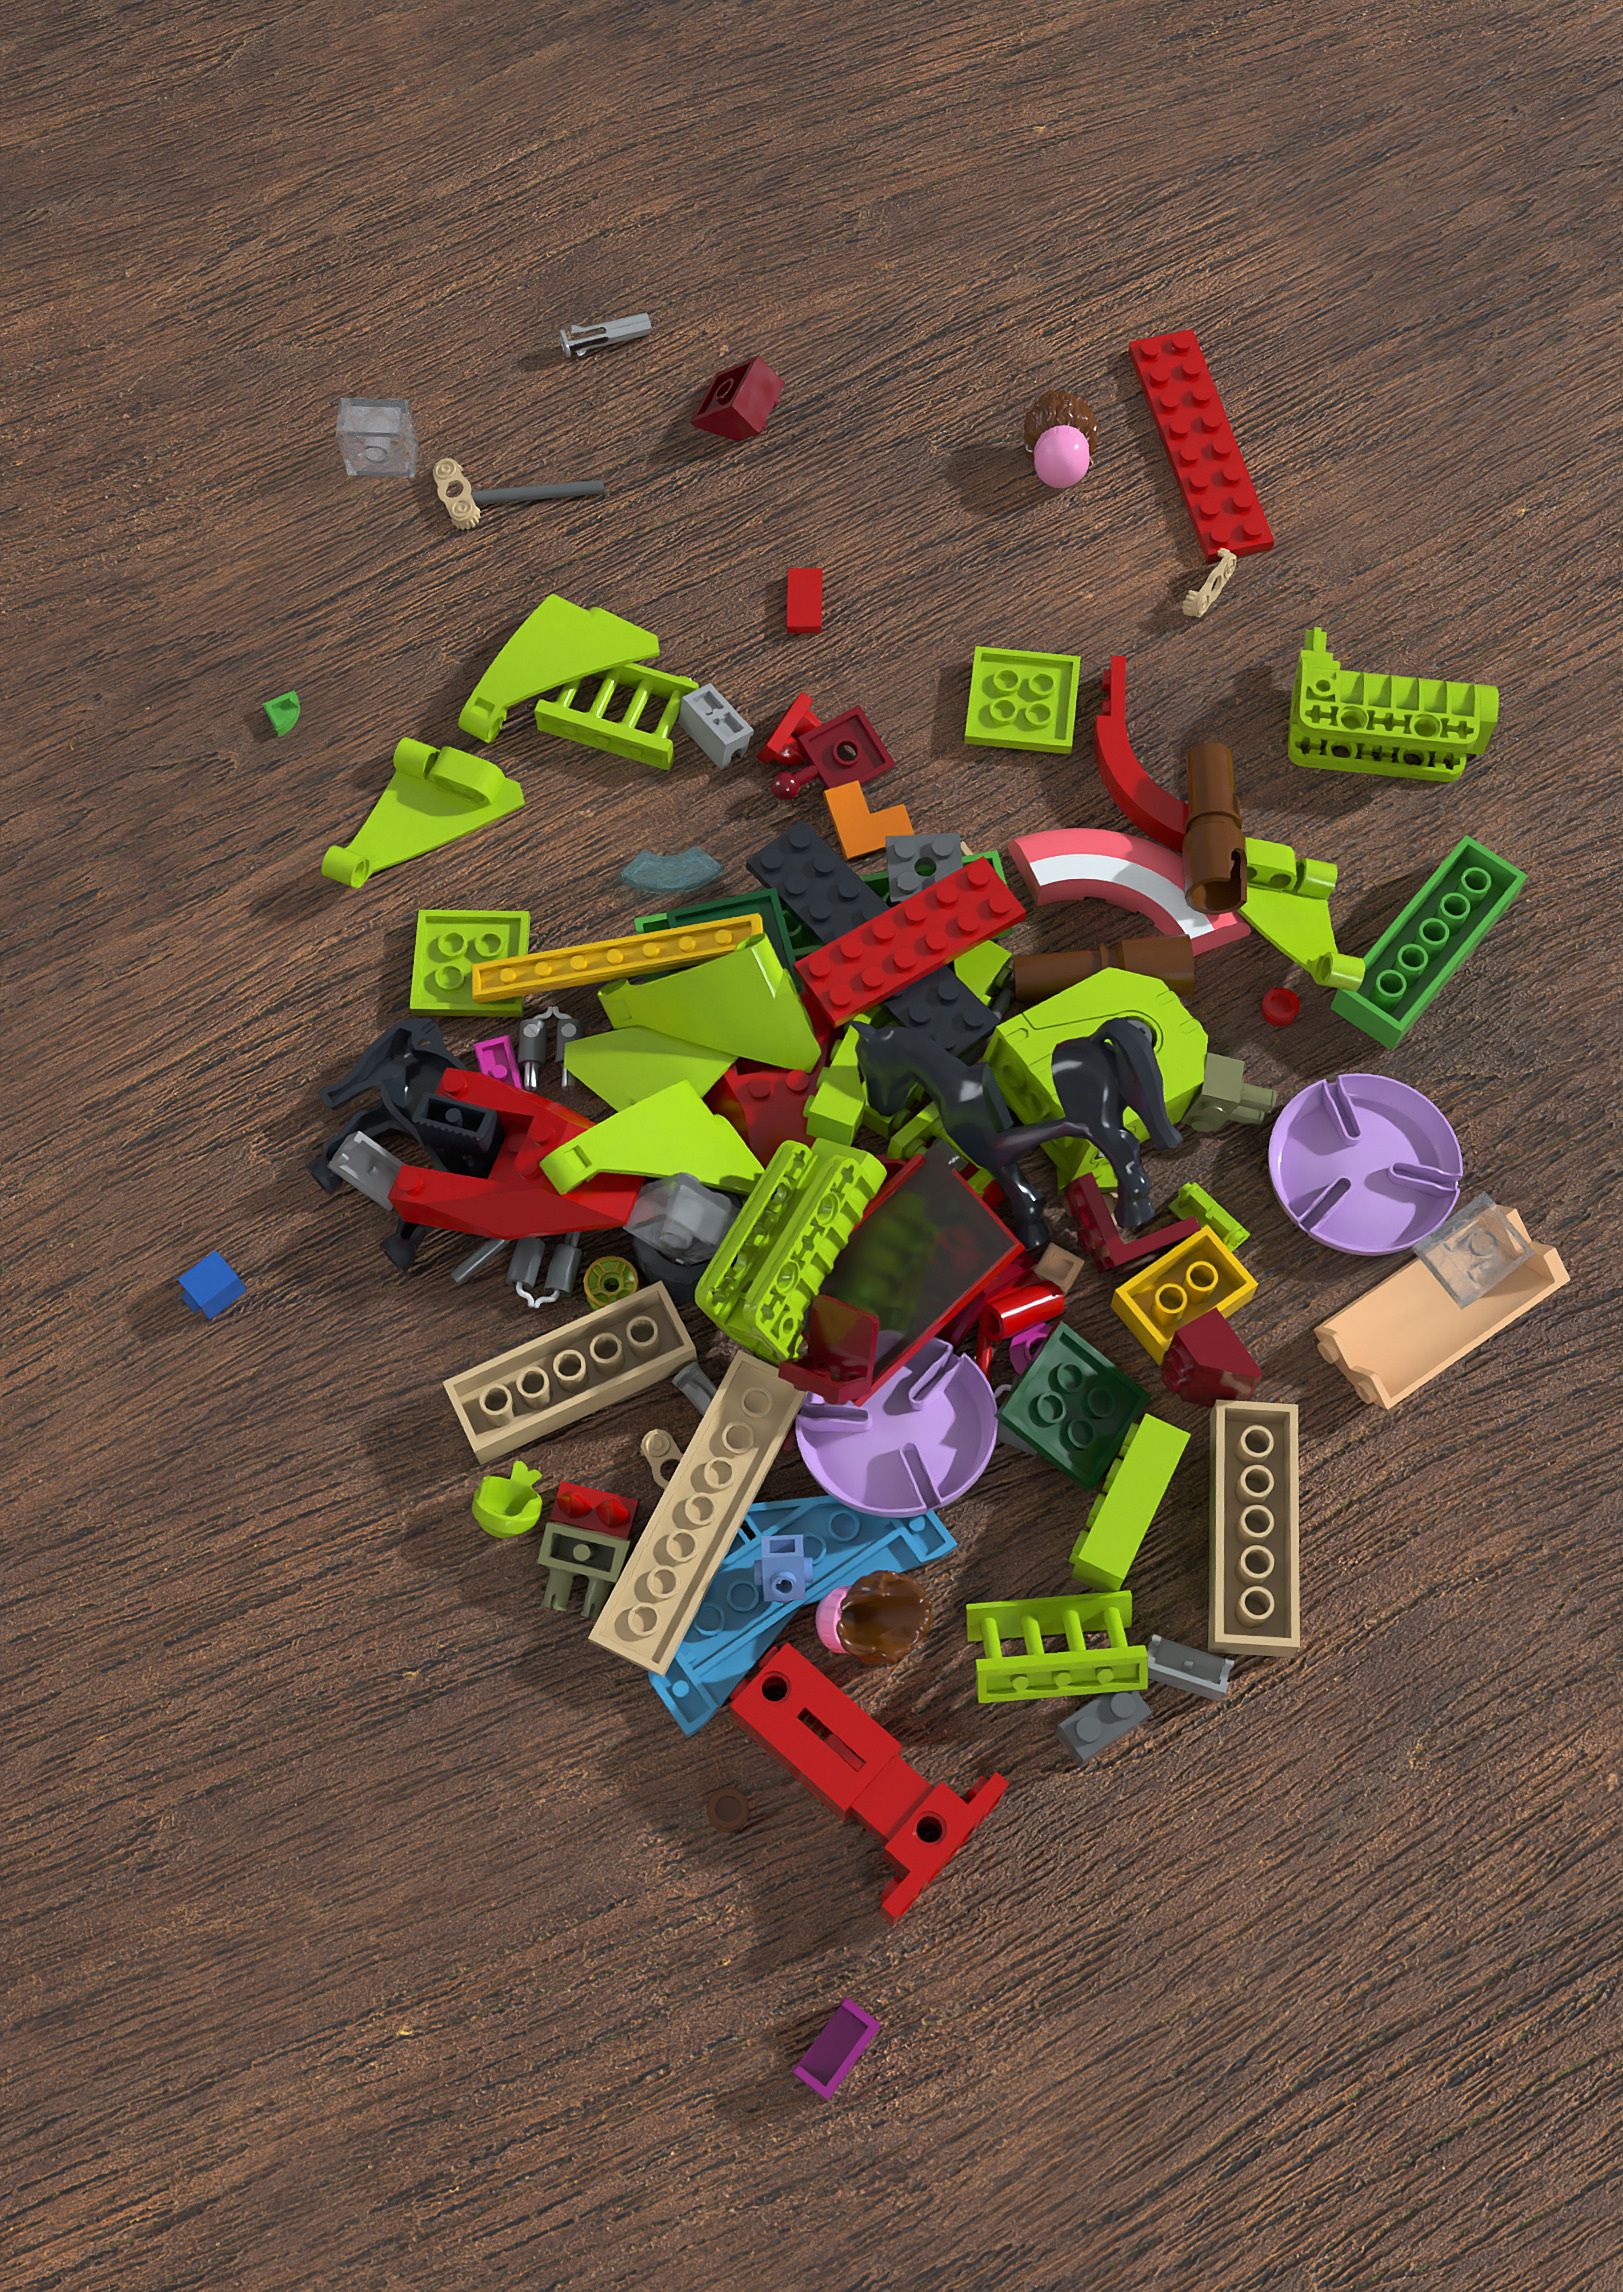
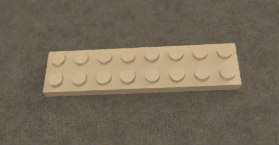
(698, 1515)

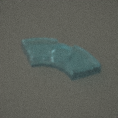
(671, 873)

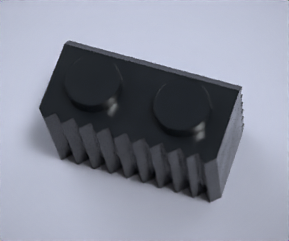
(458, 1126)

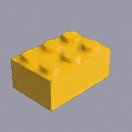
(1181, 1288)

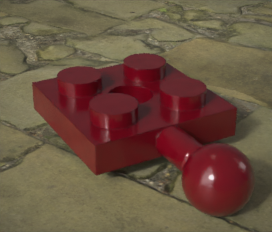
(821, 748)

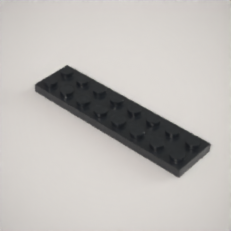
(833, 901)

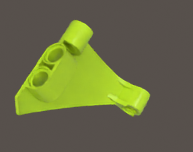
(548, 650)
(1292, 912)
(728, 1004)
(640, 1062)
(658, 1139)

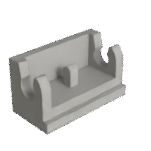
(714, 725)
(367, 1167)
(1188, 1668)

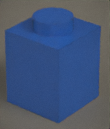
(210, 1286)

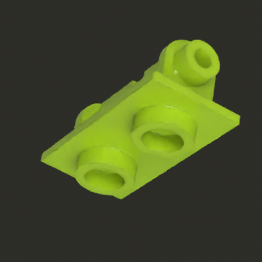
(1196, 1202)

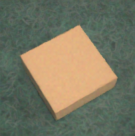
(1059, 1267)

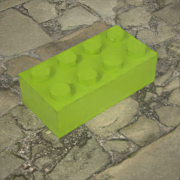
(1132, 1499)

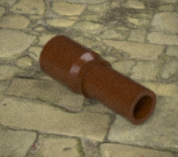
(1213, 839)
(1160, 957)

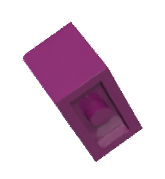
(836, 2049)

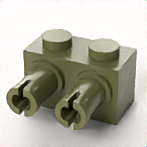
(1227, 1097)
(577, 1551)

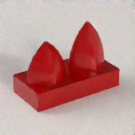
(780, 743)
(594, 1510)

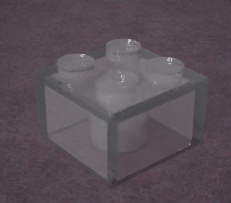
(377, 437)
(682, 1218)
(1473, 1250)

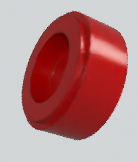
(1280, 1006)

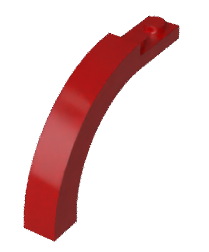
(1128, 784)

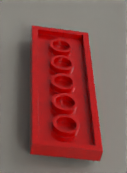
(909, 941)

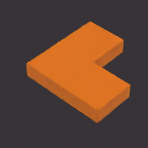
(857, 828)

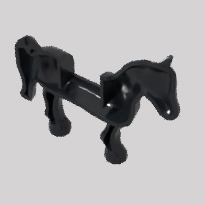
(403, 1073)
(1092, 1085)

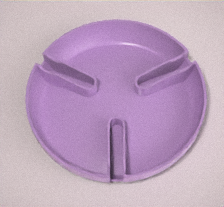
(1364, 1164)
(910, 1442)

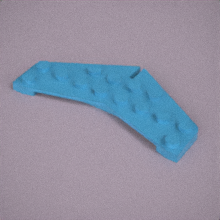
(739, 1626)

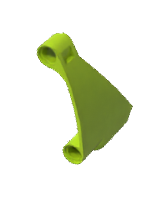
(425, 806)

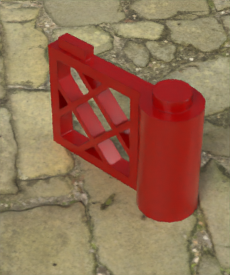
(1021, 1307)

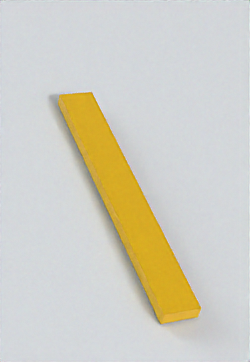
(610, 959)

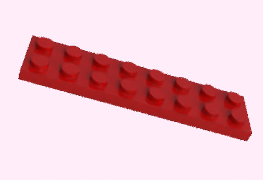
(1200, 445)

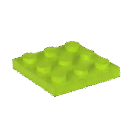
(1022, 700)
(444, 954)

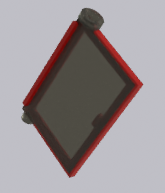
(918, 1257)

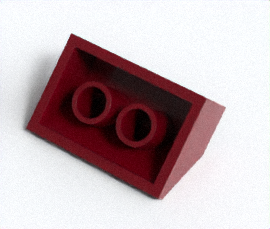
(1209, 1363)

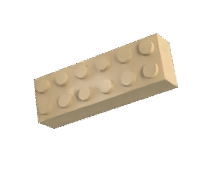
(570, 1372)
(1254, 1529)

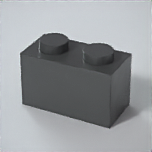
(1102, 1724)

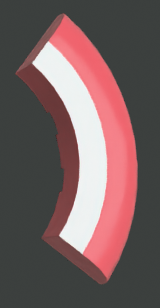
(1125, 873)

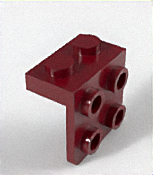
(838, 1353)

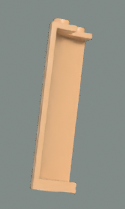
(1415, 1330)

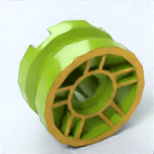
(612, 1271)

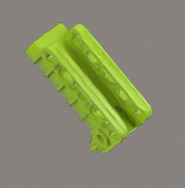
(1384, 717)
(789, 1246)

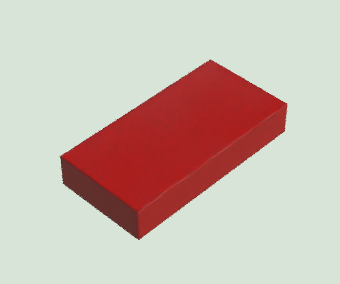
(804, 600)

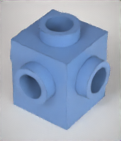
(783, 1568)

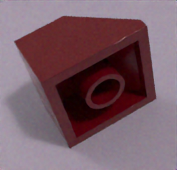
(739, 400)

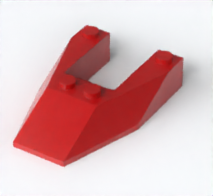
(769, 1100)
(517, 1195)

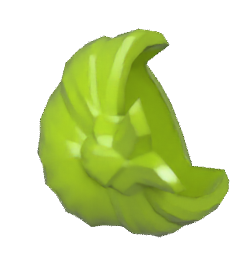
(508, 1505)

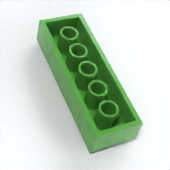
(1430, 941)

